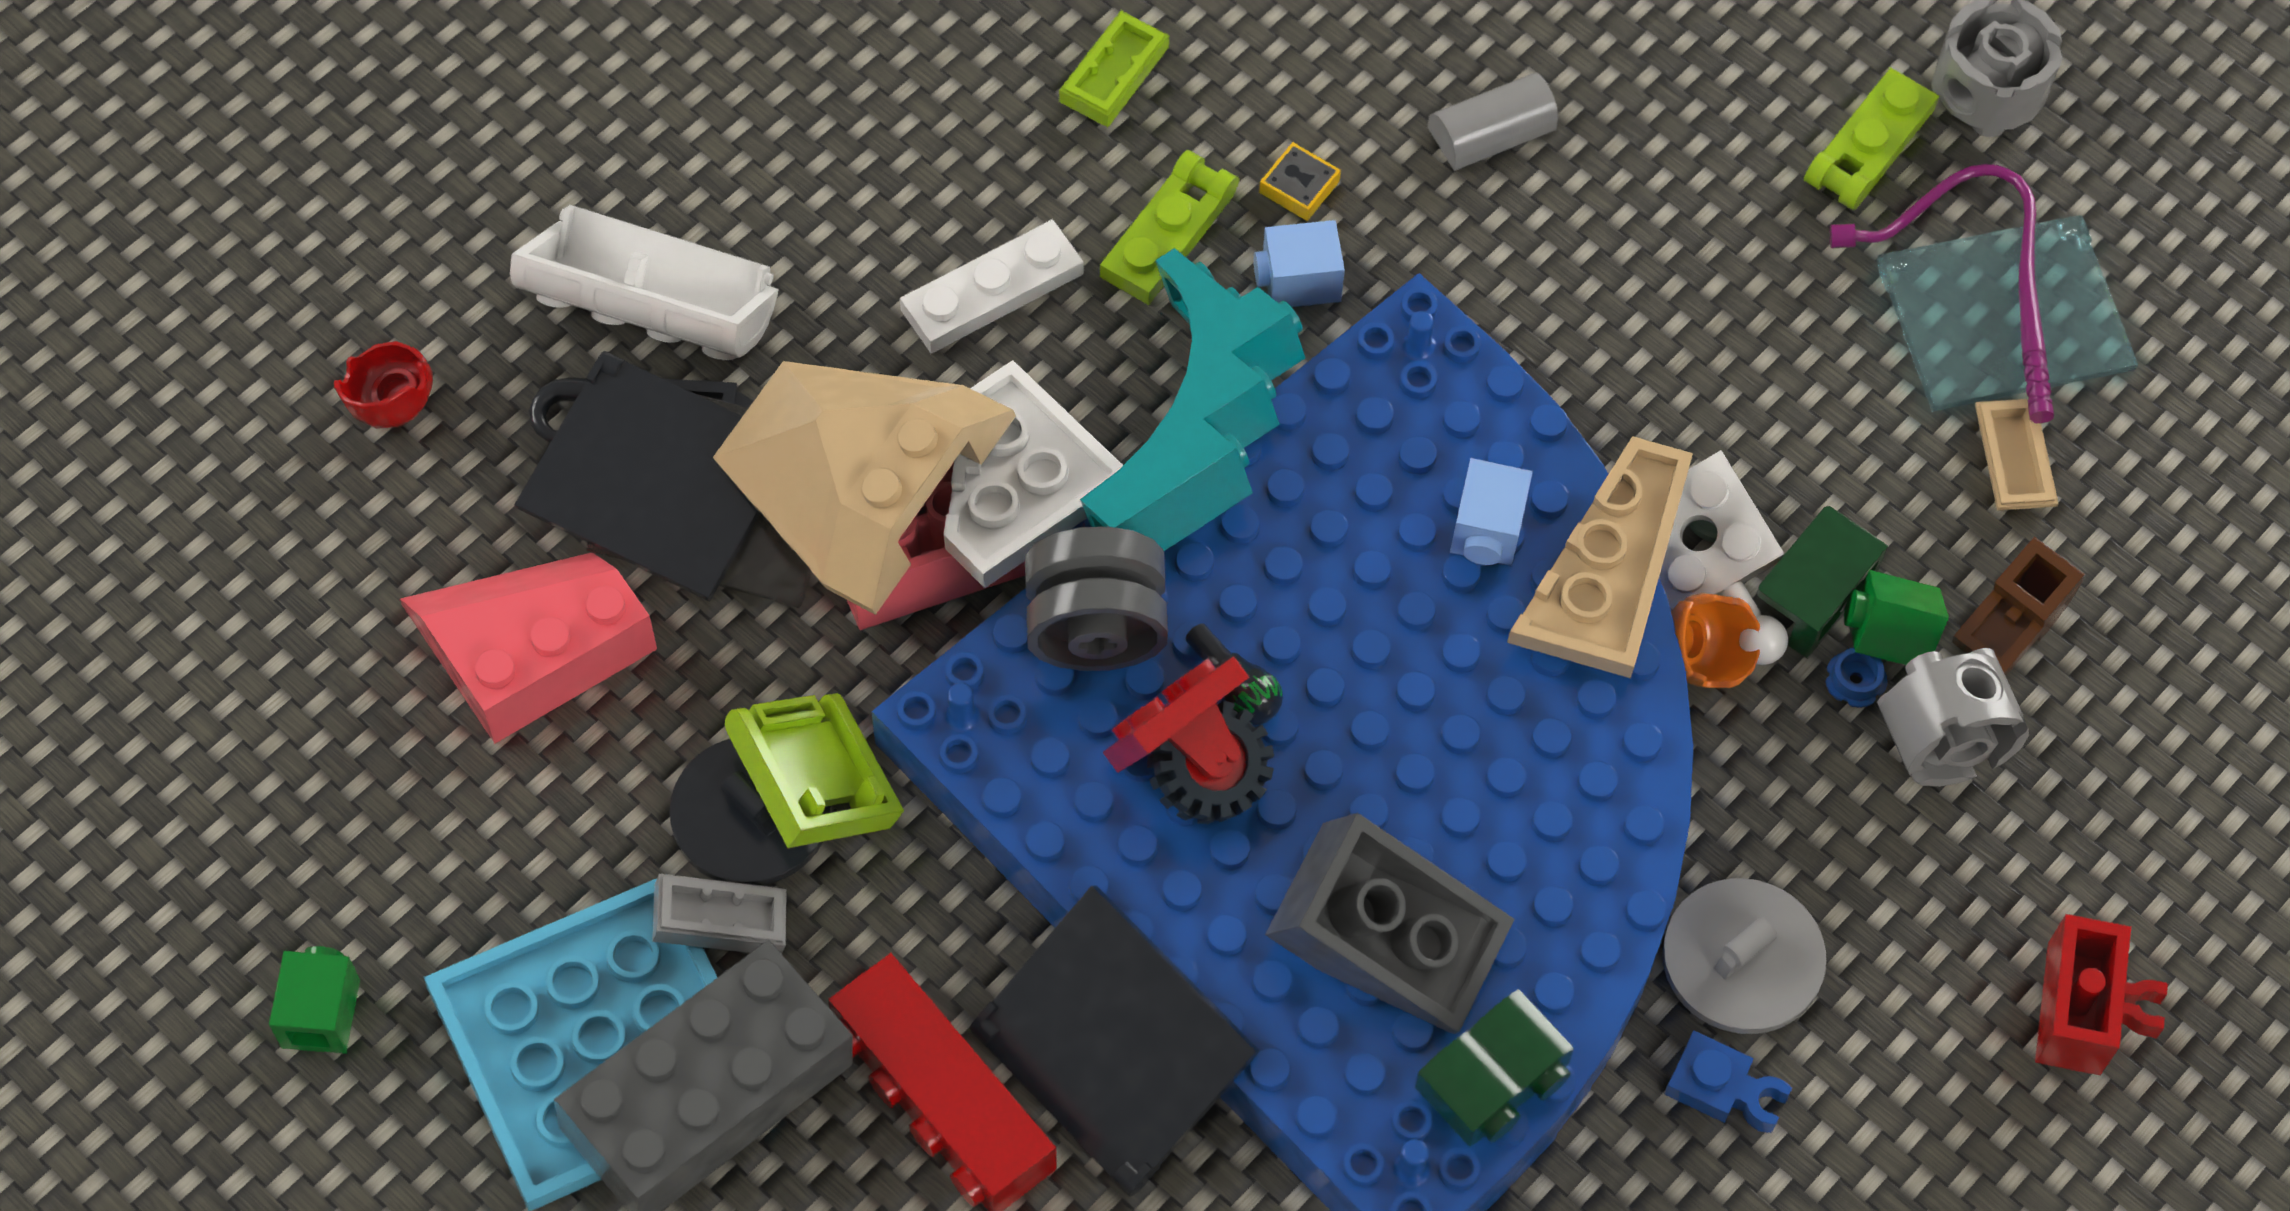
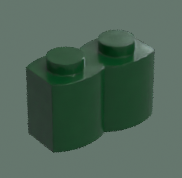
(1496, 1069)

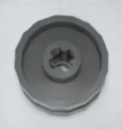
(1096, 599)

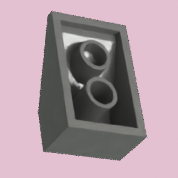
(1390, 923)

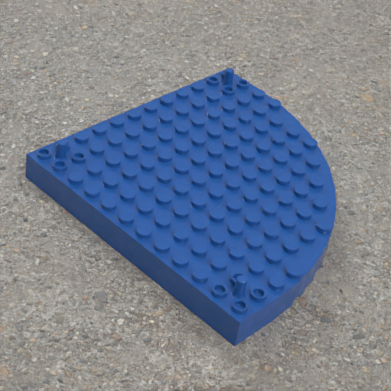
(1398, 704)

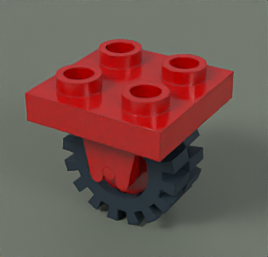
(1204, 752)

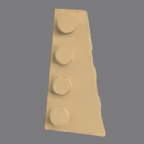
(1606, 577)

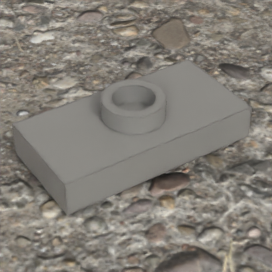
(718, 914)

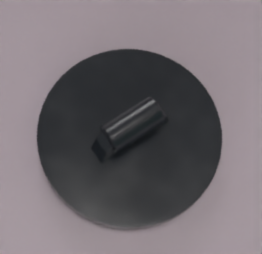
(726, 825)

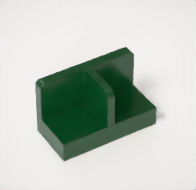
(1819, 575)

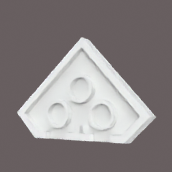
(1026, 482)

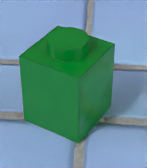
(1895, 617)
(315, 1000)

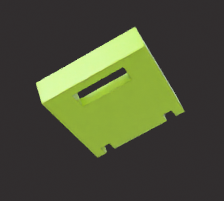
(813, 758)

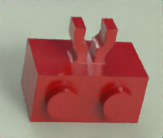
(2089, 996)

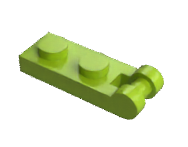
(1872, 138)
(1168, 223)

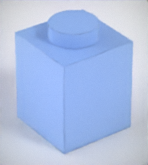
(1301, 263)
(1491, 512)

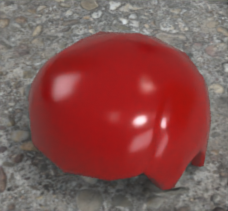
(386, 385)

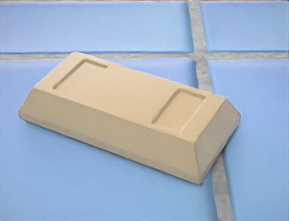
(2015, 456)

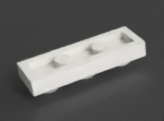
(991, 286)

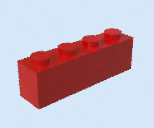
(943, 1087)

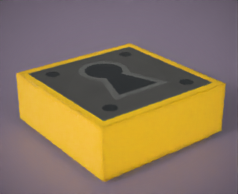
(1299, 181)

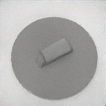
(1744, 956)

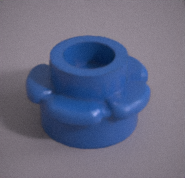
(1866, 667)

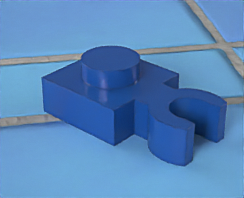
(1716, 1079)

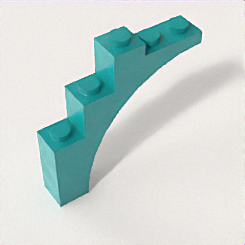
(1225, 403)

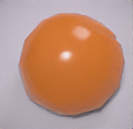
(1709, 639)

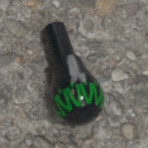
(1258, 694)

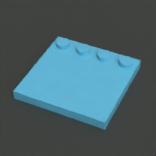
(550, 1013)

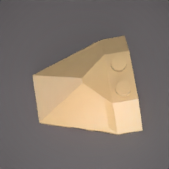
(850, 462)

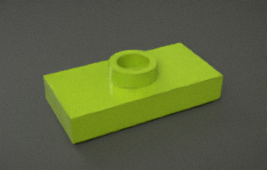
(1114, 68)

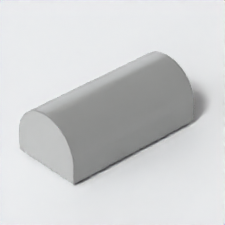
(1494, 121)

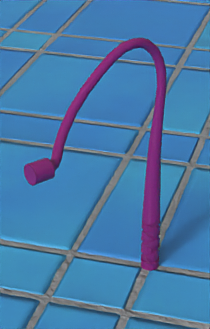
(2032, 339)

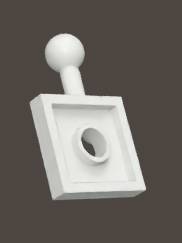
(1739, 553)

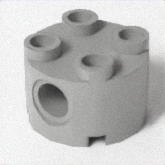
(1997, 64)
(1953, 716)

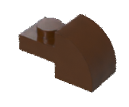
(2021, 605)

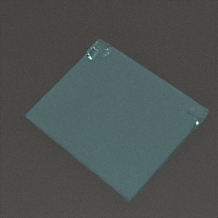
(1964, 312)

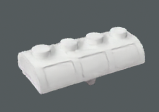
(648, 281)

